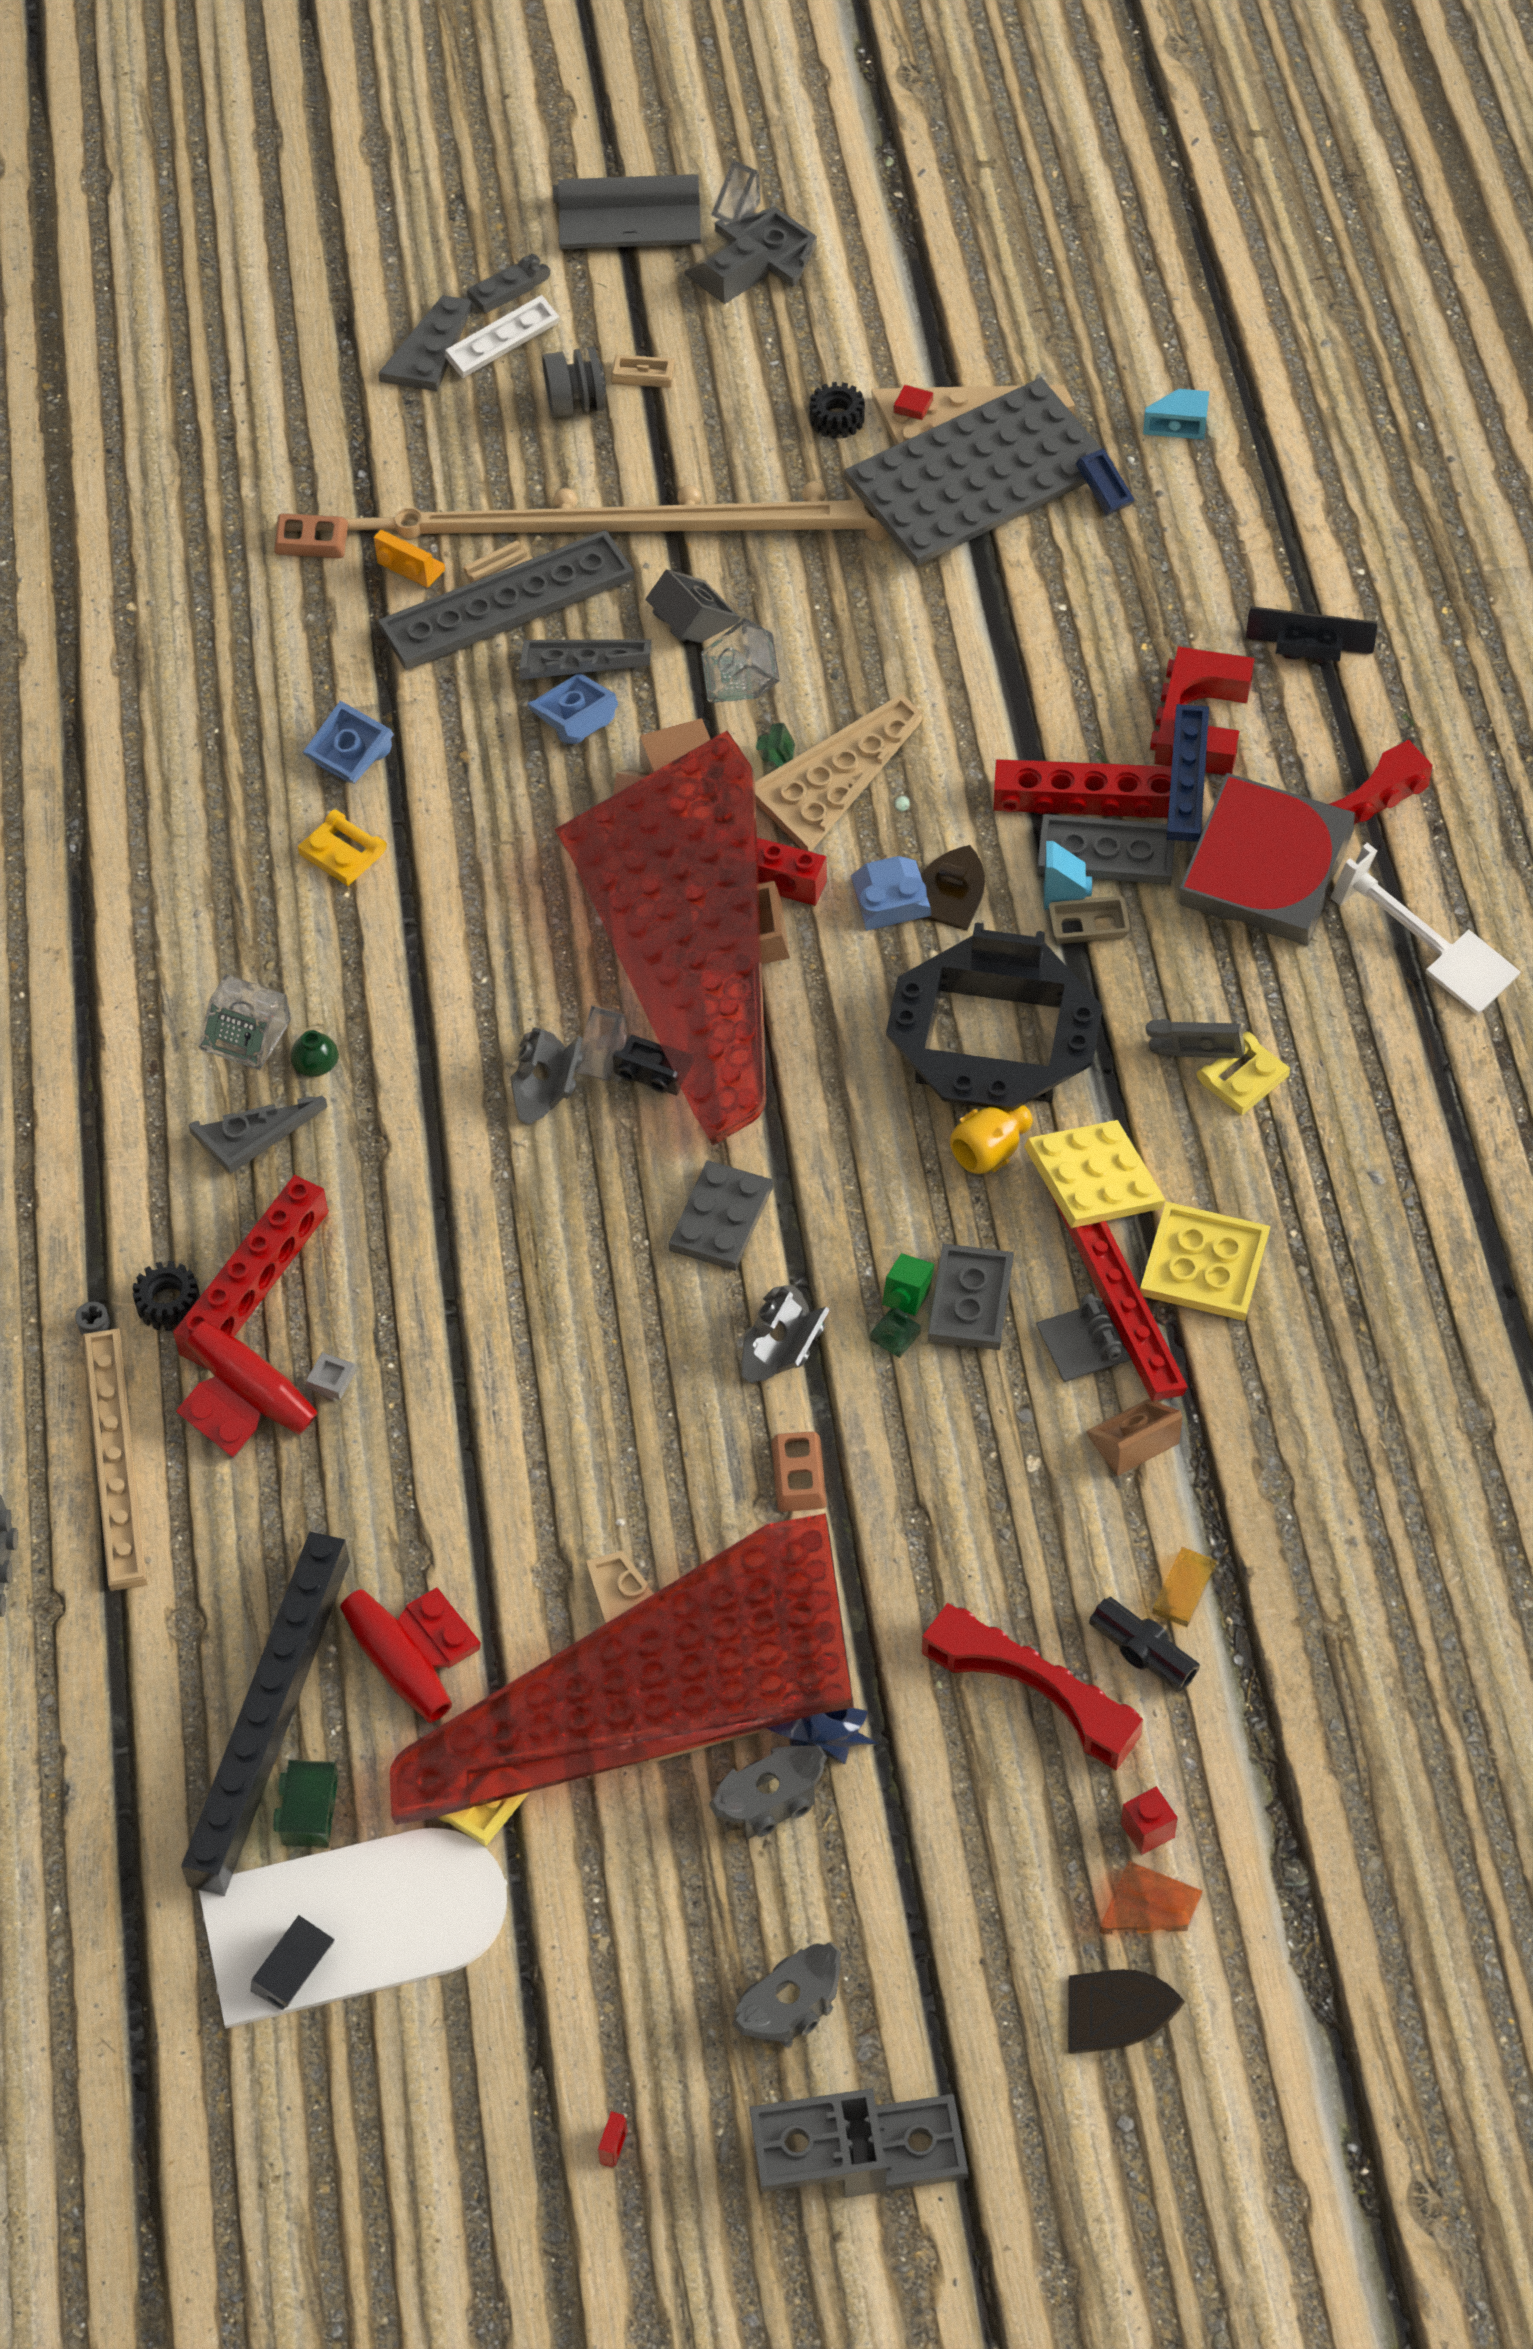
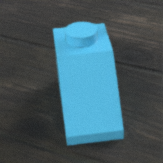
(1178, 415)
(1064, 876)

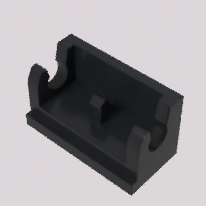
(291, 1963)

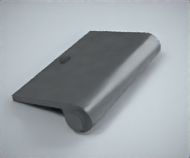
(628, 211)

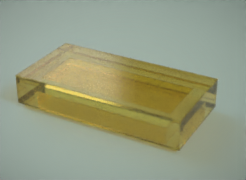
(1184, 1587)

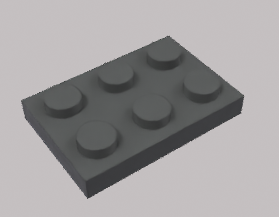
(721, 1215)
(971, 1296)

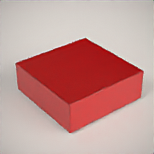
(913, 402)
(612, 2139)

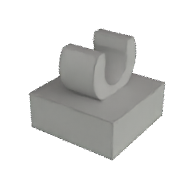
(330, 1376)

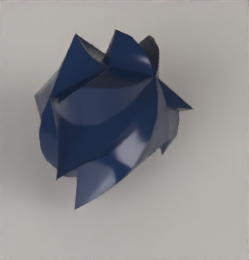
(831, 1730)

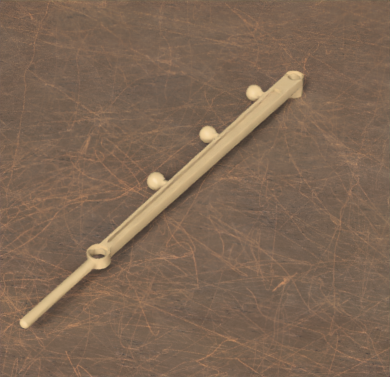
(688, 516)

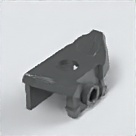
(535, 1096)
(765, 1356)
(741, 1802)
(816, 1976)

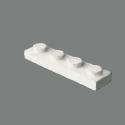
(501, 336)

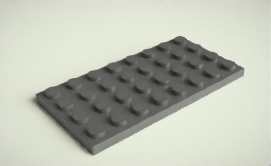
(974, 471)

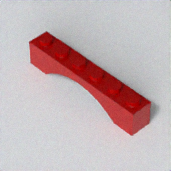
(1398, 775)
(967, 1645)

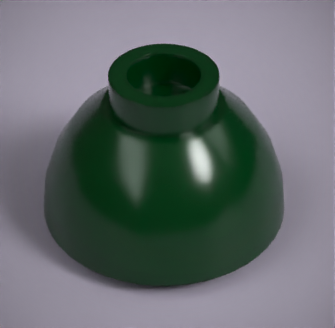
(314, 1054)

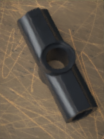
(1144, 1644)

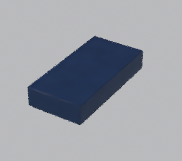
(1105, 481)

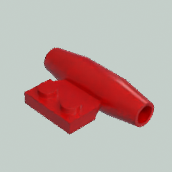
(242, 1389)
(409, 1648)

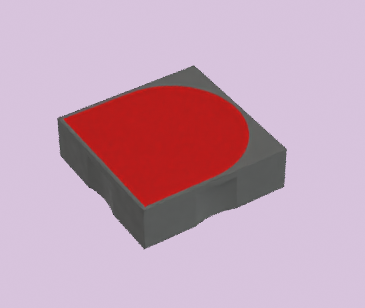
(1267, 858)

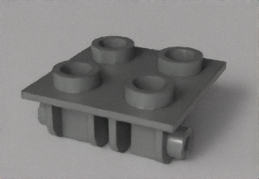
(1083, 1340)

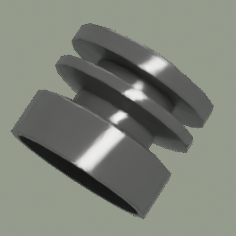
(573, 382)

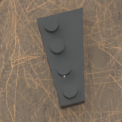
(421, 357)
(567, 657)

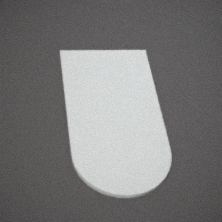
(392, 1904)

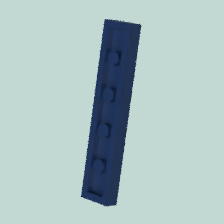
(1188, 773)

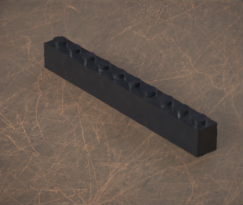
(265, 1715)

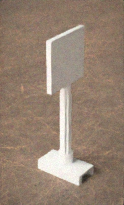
(1464, 969)

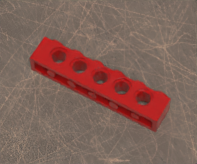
(1082, 788)
(796, 872)
(256, 1262)

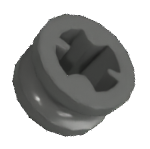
(85, 1313)

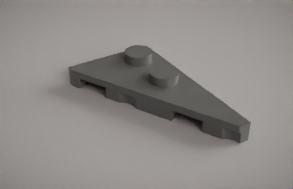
(252, 1132)

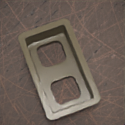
(1086, 912)

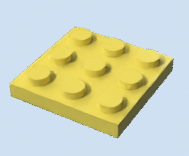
(1094, 1173)
(1205, 1261)

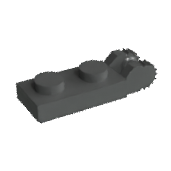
(509, 283)
(1196, 1039)

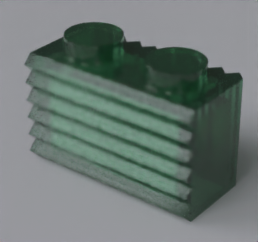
(307, 1804)

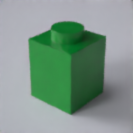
(908, 1284)

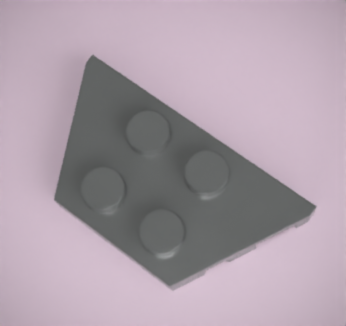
(786, 240)

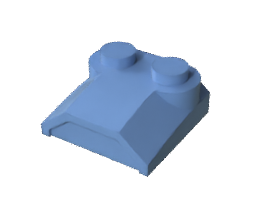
(576, 708)
(349, 743)
(890, 892)

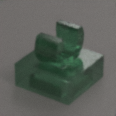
(778, 746)
(895, 1332)

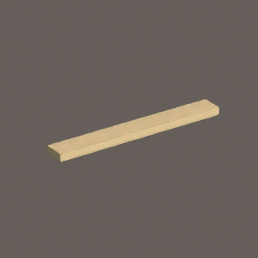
(115, 1460)

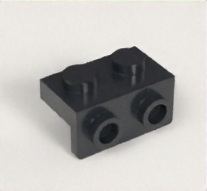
(646, 1063)

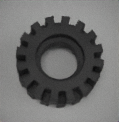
(837, 422)
(162, 1279)

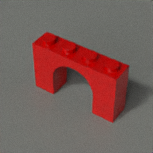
(1197, 676)

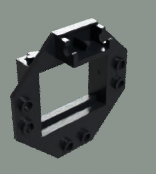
(1002, 969)

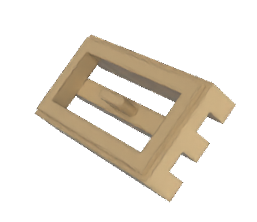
(643, 371)
(496, 561)

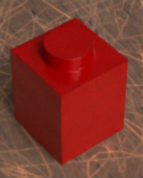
(1149, 1820)

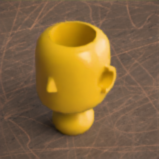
(988, 1138)

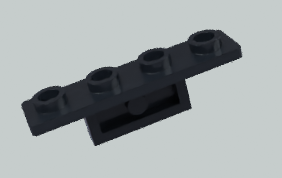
(1311, 634)

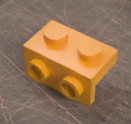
(407, 559)

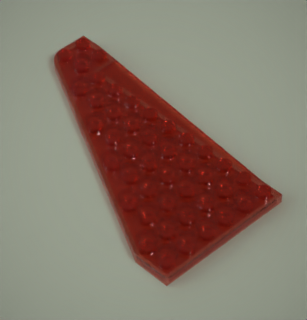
(680, 902)
(696, 1663)

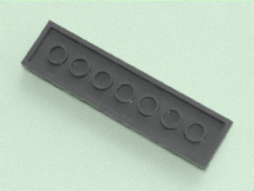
(505, 599)

